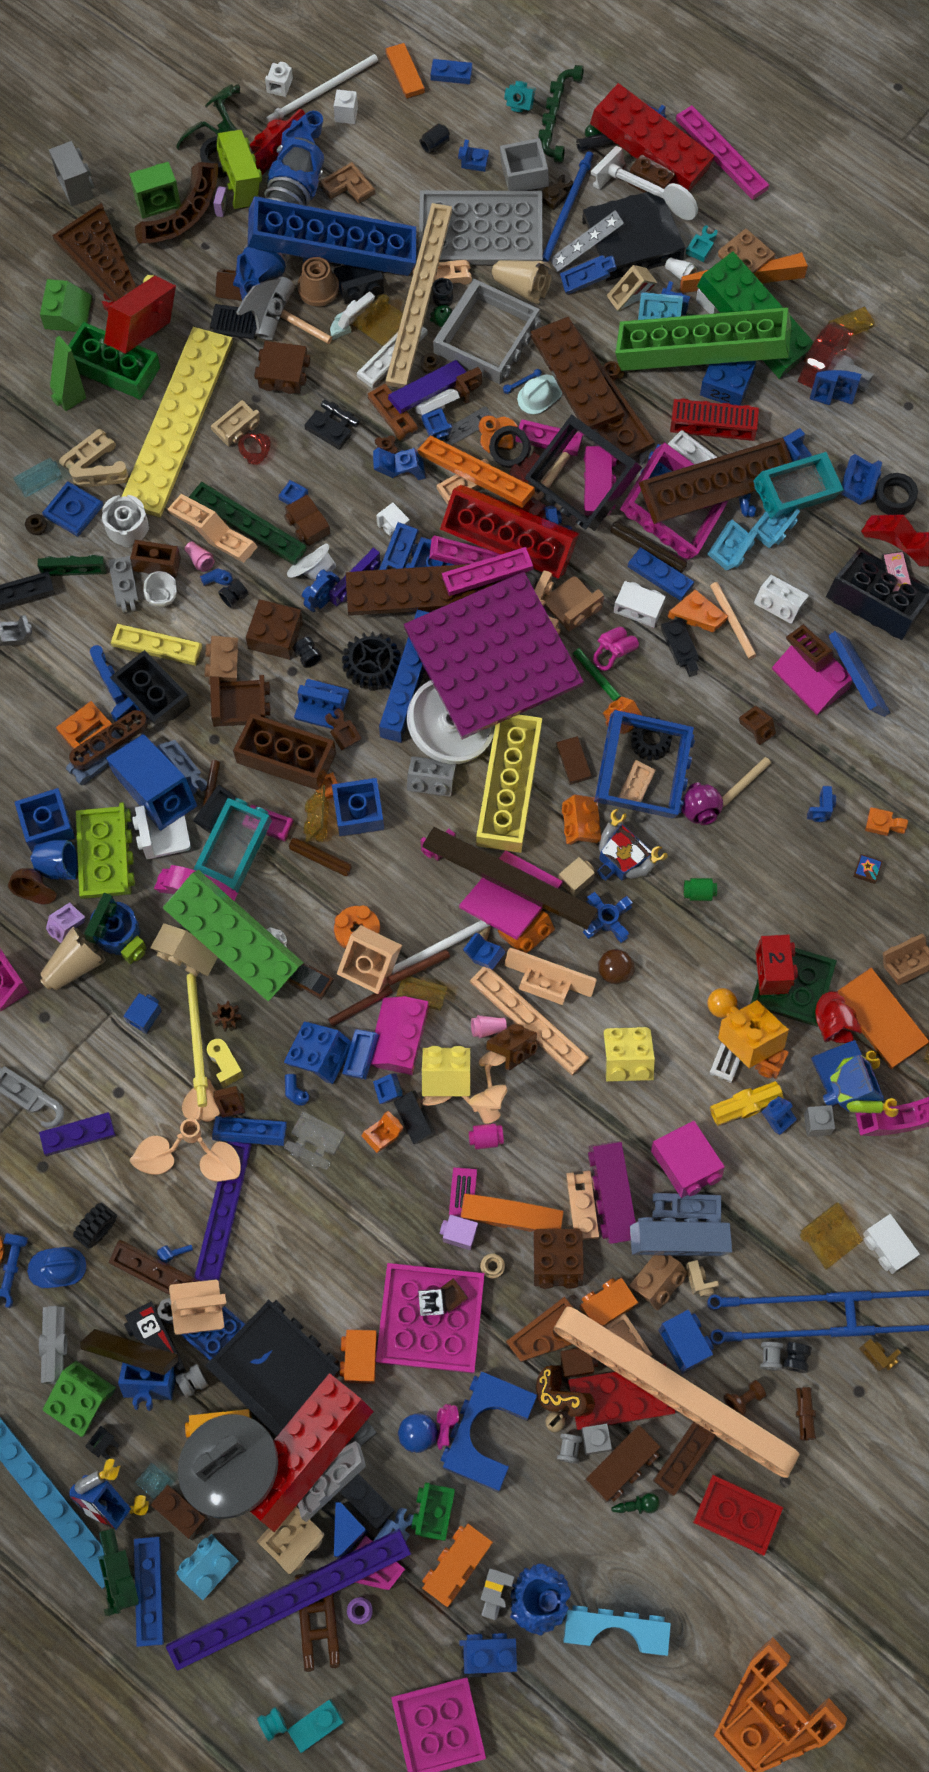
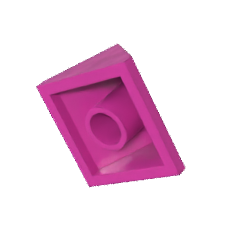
(10, 984)

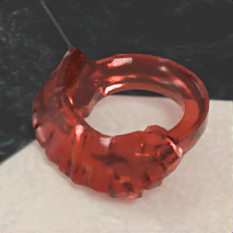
(263, 441)

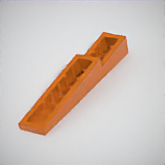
(776, 270)

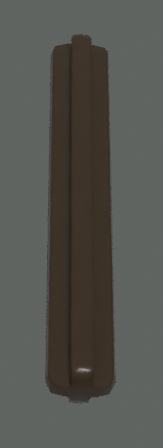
(639, 541)

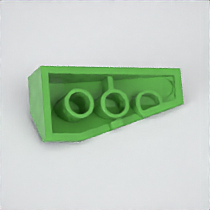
(65, 378)

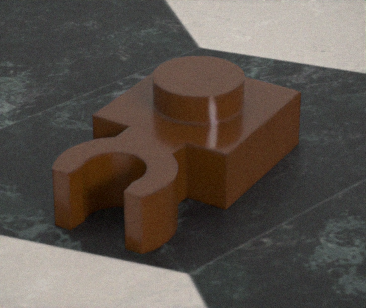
(344, 732)

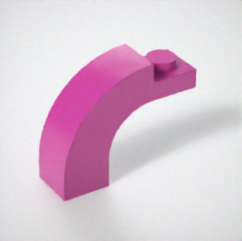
(171, 880)
(909, 1118)

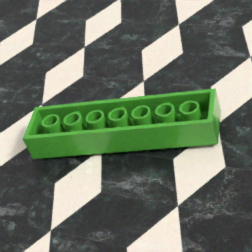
(704, 339)

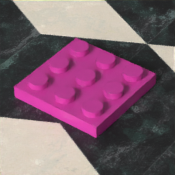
(438, 1727)

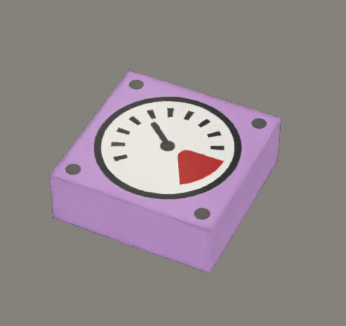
(220, 201)

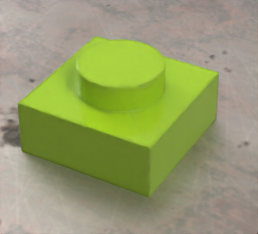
(134, 950)

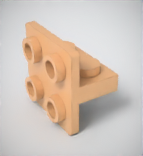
(197, 1307)

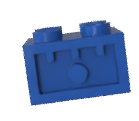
(319, 1051)

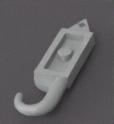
(28, 1096)

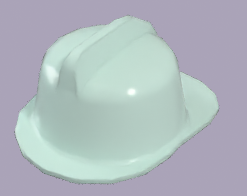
(539, 394)

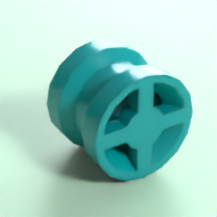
(272, 1724)

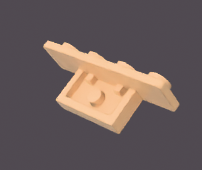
(547, 978)

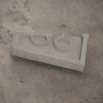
(336, 1476)

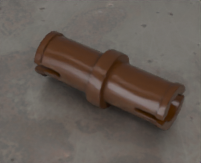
(805, 1414)

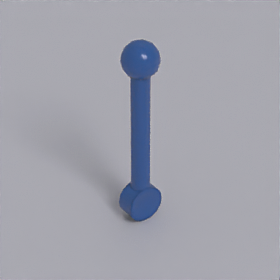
(507, 388)

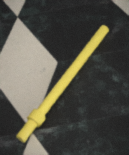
(200, 1081)

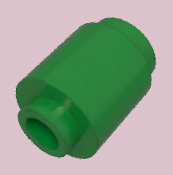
(700, 889)

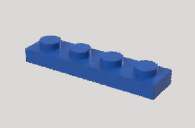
(149, 1591)

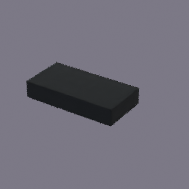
(212, 808)
(414, 1117)

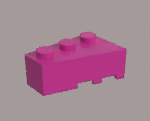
(597, 477)

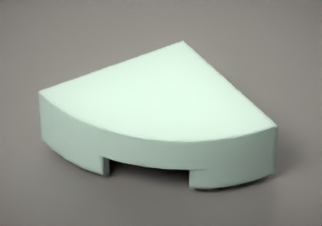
(336, 330)

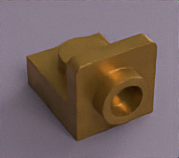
(875, 1354)

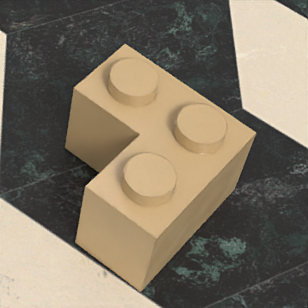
(183, 948)

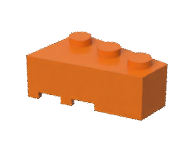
(456, 1564)

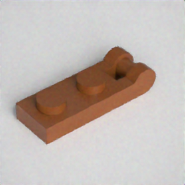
(390, 414)

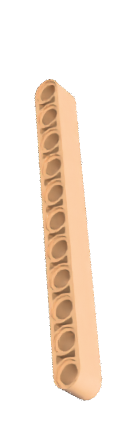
(676, 1392)

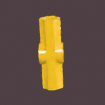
(745, 1103)

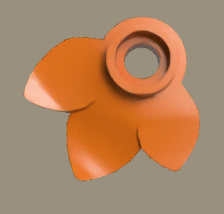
(506, 442)

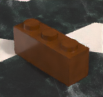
(623, 1464)

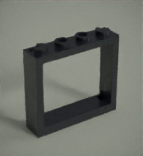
(554, 450)

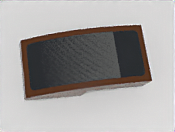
(311, 981)

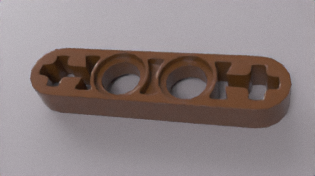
(110, 743)

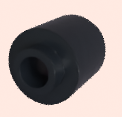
(434, 138)

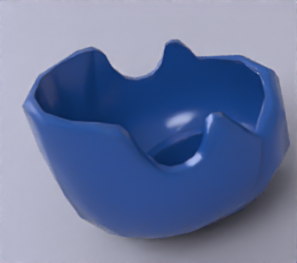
(417, 1432)

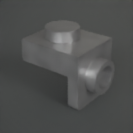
(15, 632)

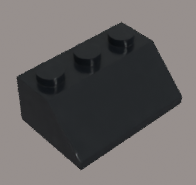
(151, 689)

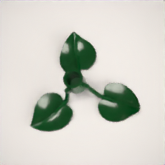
(226, 124)

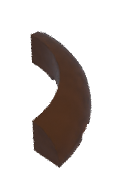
(194, 205)

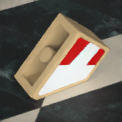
(630, 286)

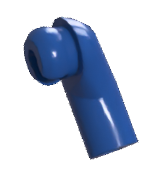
(217, 575)

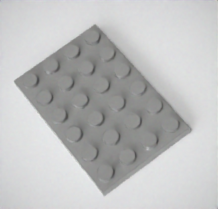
(488, 225)

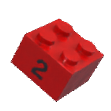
(775, 964)

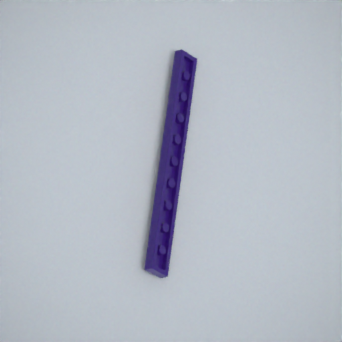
(288, 1599)

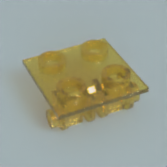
(379, 320)
(317, 812)
(831, 1235)

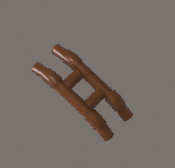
(329, 1632)

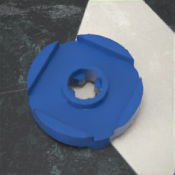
(318, 593)

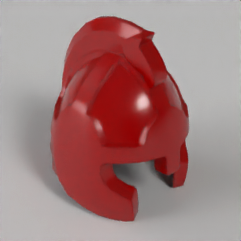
(833, 1016)

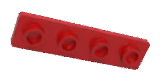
(268, 141)

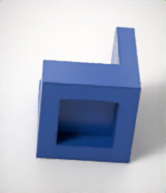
(795, 445)

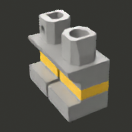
(492, 1592)

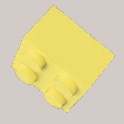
(446, 1071)

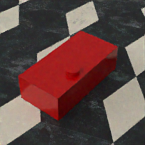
(139, 314)

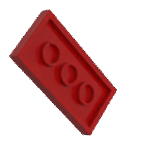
(617, 1400)

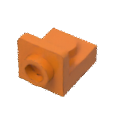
(771, 1066)

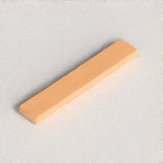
(523, 1013)

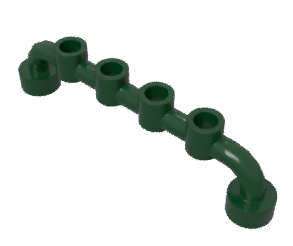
(553, 106)

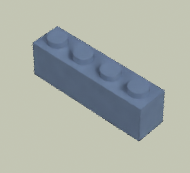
(680, 1238)

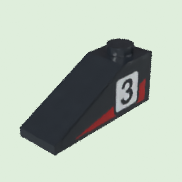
(150, 1330)

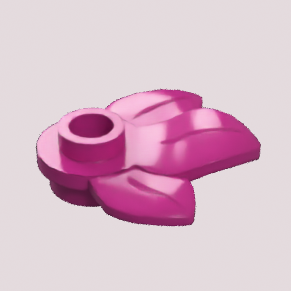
(447, 1418)

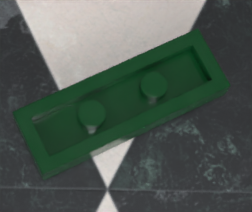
(73, 565)

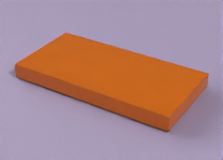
(883, 1019)

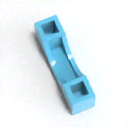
(651, 1634)

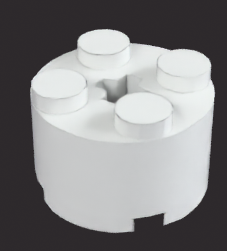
(125, 520)

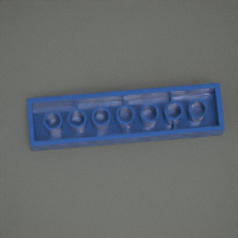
(332, 236)

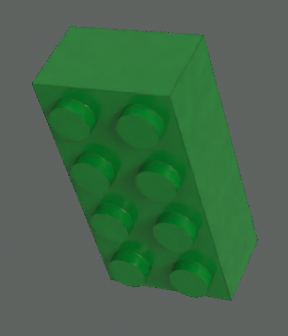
(121, 371)

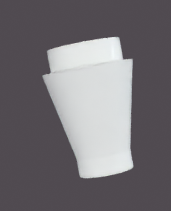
(680, 268)

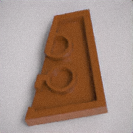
(539, 1335)

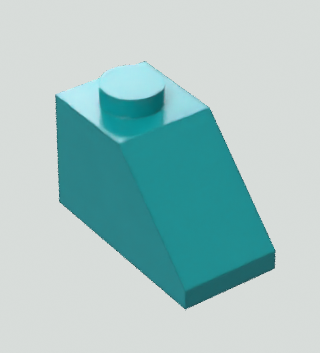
(315, 1725)

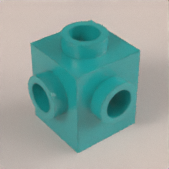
(527, 96)

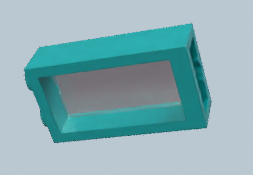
(798, 485)
(234, 843)

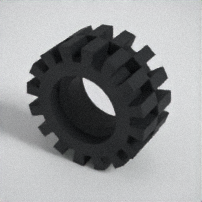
(650, 750)
(95, 1225)

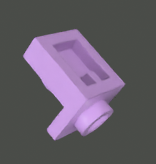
(63, 920)

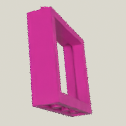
(673, 461)

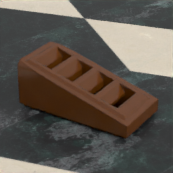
(820, 657)

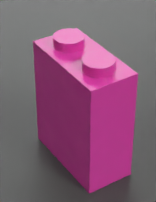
(688, 1159)

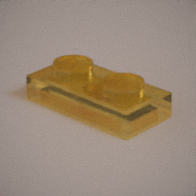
(857, 320)
(423, 990)

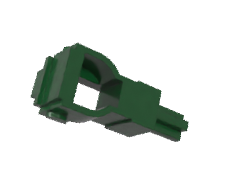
(116, 1575)

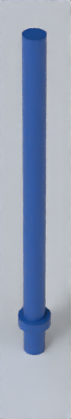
(585, 165)

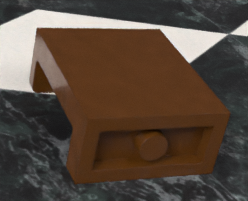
(236, 700)

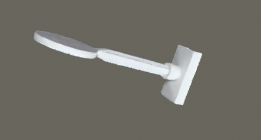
(676, 197)

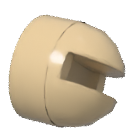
(559, 1425)

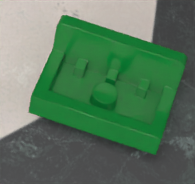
(434, 1511)

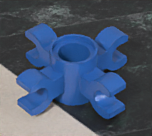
(618, 930)

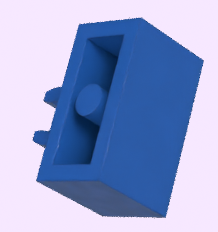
(146, 1385)

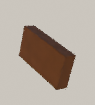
(573, 760)

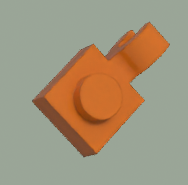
(881, 822)

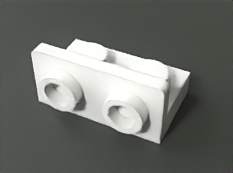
(780, 598)

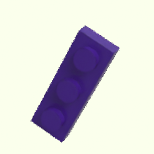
(369, 562)
(77, 1134)

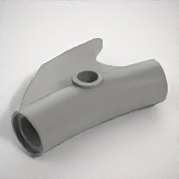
(267, 303)

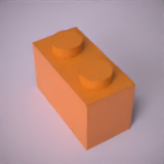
(609, 1302)
(360, 1356)

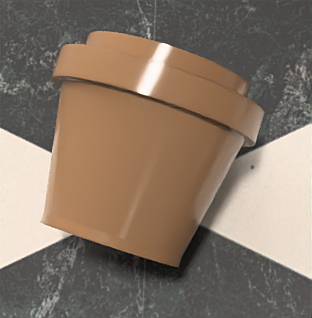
(317, 282)

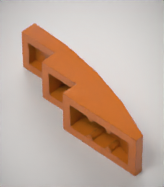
(510, 1213)

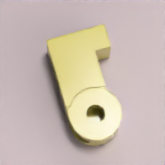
(222, 1056)

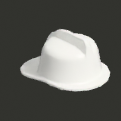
(313, 563)

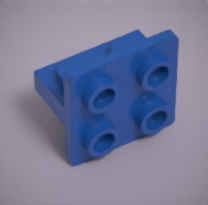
(318, 700)

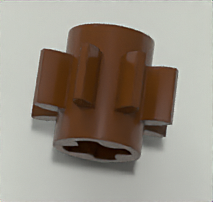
(229, 1010)

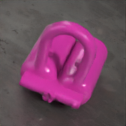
(616, 642)

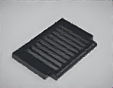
(228, 323)

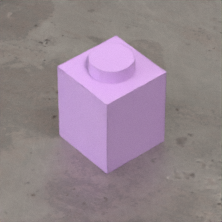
(459, 1232)

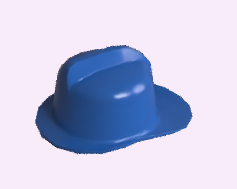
(56, 1267)

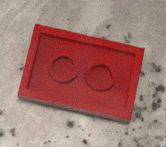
(738, 1515)

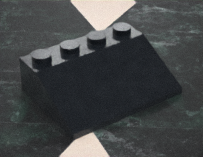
(866, 592)

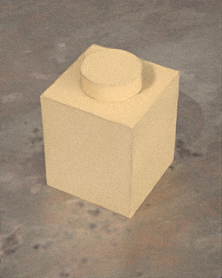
(577, 876)

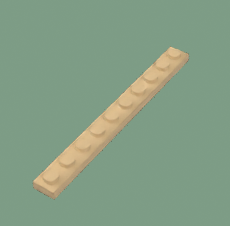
(419, 296)

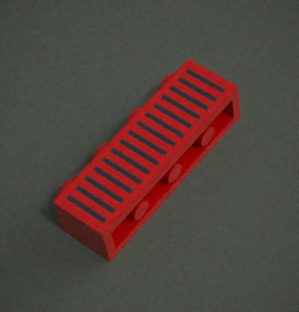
(714, 419)

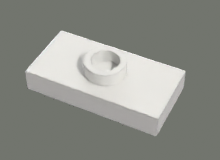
(355, 309)
(437, 401)

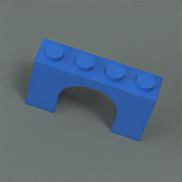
(487, 1394)

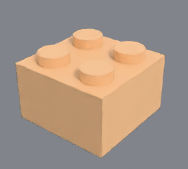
(369, 959)

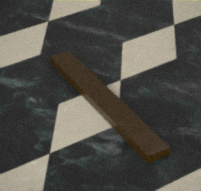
(510, 878)

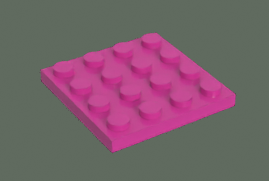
(428, 1341)

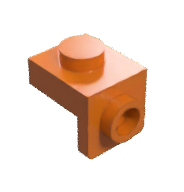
(383, 1132)

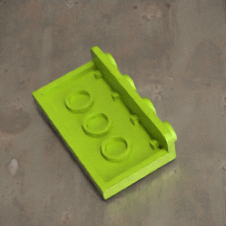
(104, 851)

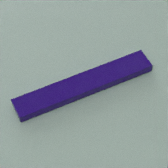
(221, 1220)

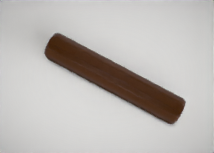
(320, 856)

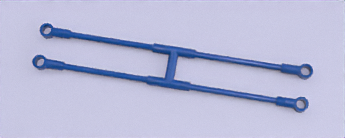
(847, 1297)

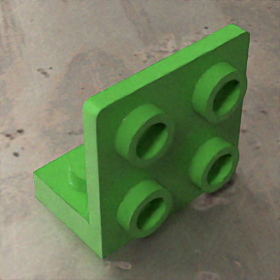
(77, 1397)

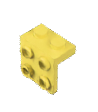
(629, 1054)

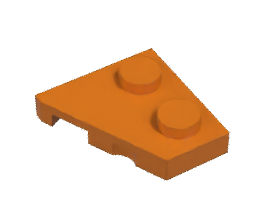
(699, 612)

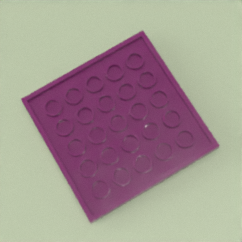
(493, 655)

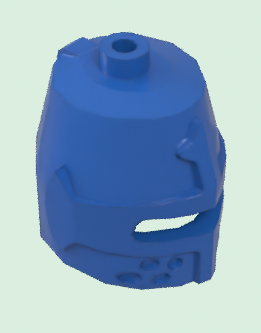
(56, 859)

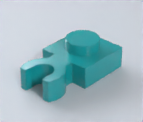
(701, 245)

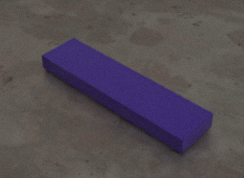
(426, 387)

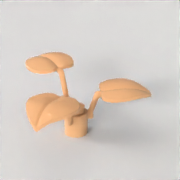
(486, 1102)
(219, 1163)

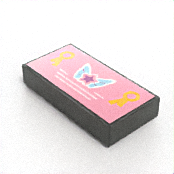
(897, 562)

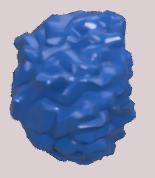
(539, 1599)

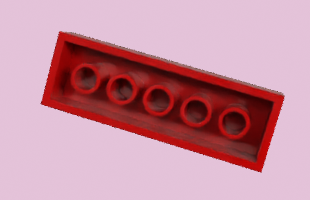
(647, 133)
(507, 529)
(310, 1446)

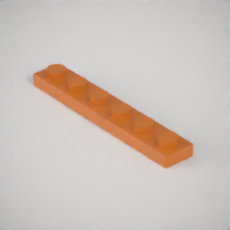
(476, 471)

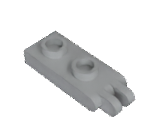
(123, 582)

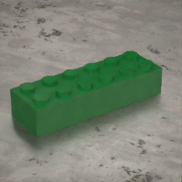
(736, 289)

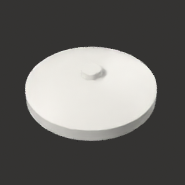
(435, 732)

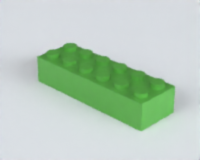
(232, 935)

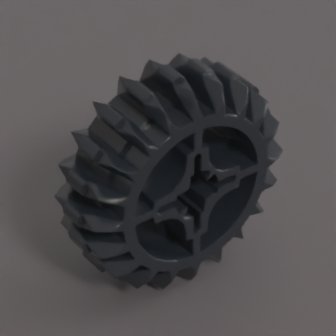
(366, 671)

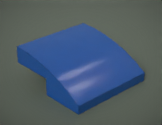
(835, 385)

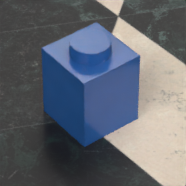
(143, 1012)

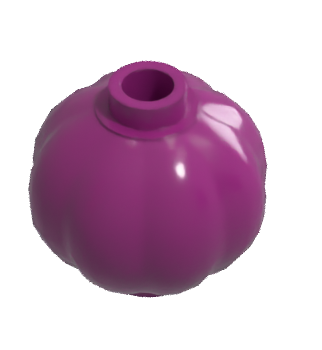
(702, 801)

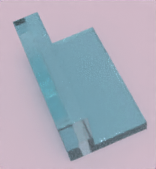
(38, 477)

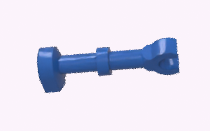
(10, 1269)

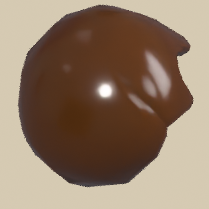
(616, 966)

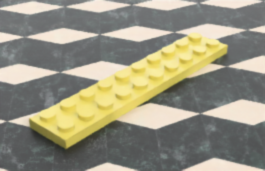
(177, 419)

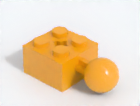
(748, 1032)

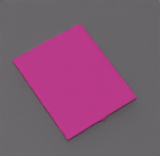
(503, 908)

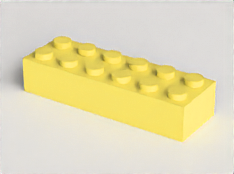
(509, 783)

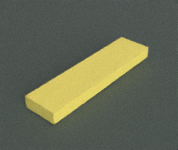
(156, 644)

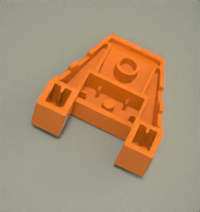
(767, 1723)

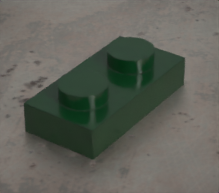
(97, 925)

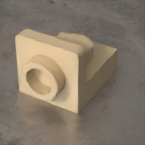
(696, 1277)

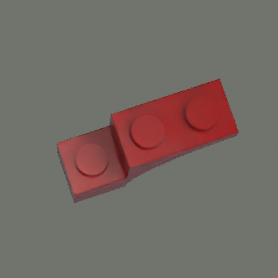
(900, 533)

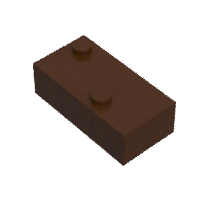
(284, 751)

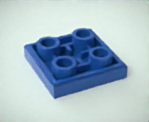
(211, 1342)

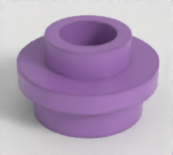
(351, 1610)

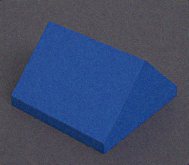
(347, 1531)

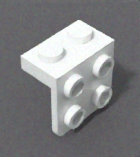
(160, 843)

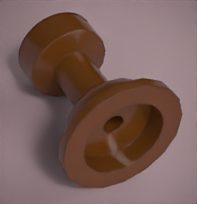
(738, 1403)

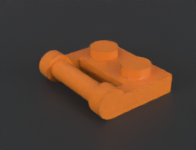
(82, 723)

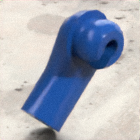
(746, 509)
(293, 1093)

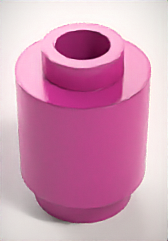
(486, 1136)

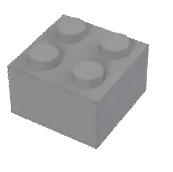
(524, 165)
(72, 173)

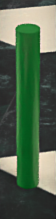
(596, 674)

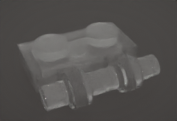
(318, 1134)

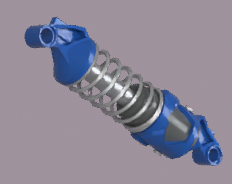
(290, 180)

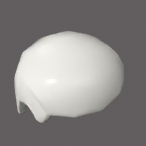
(160, 589)

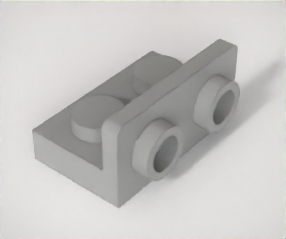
(430, 776)

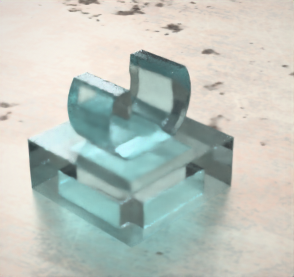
(153, 1481)

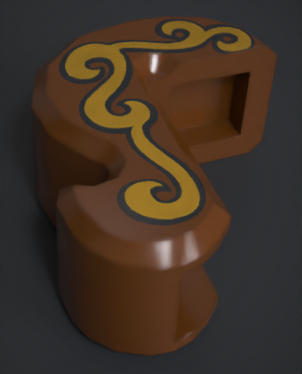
(554, 1400)

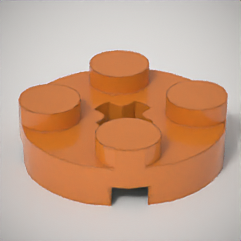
(354, 915)

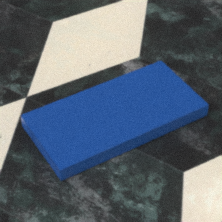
(859, 674)

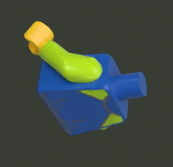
(858, 1088)

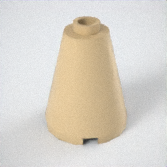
(525, 278)
(71, 960)

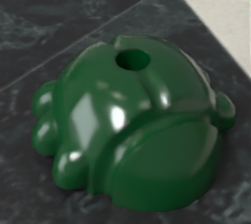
(440, 315)

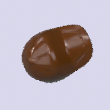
(29, 885)

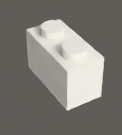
(639, 604)
(890, 1244)

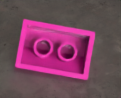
(812, 687)
(400, 1033)

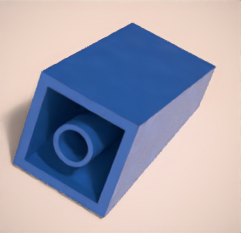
(152, 781)

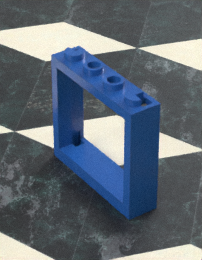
(683, 762)

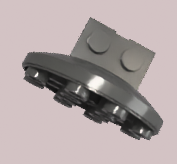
(228, 1466)

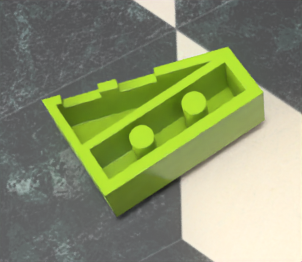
(240, 167)

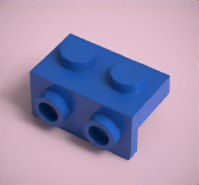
(860, 479)
(489, 1654)

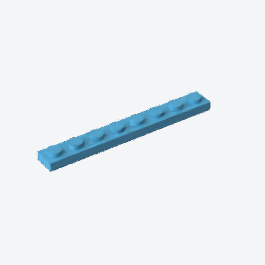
(51, 1502)

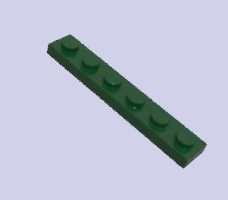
(249, 524)

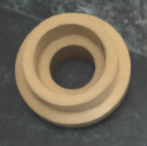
(496, 1259)

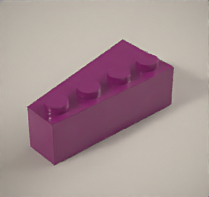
(613, 1190)

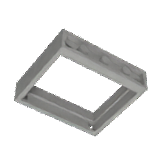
(496, 298)

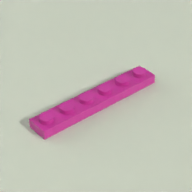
(724, 153)

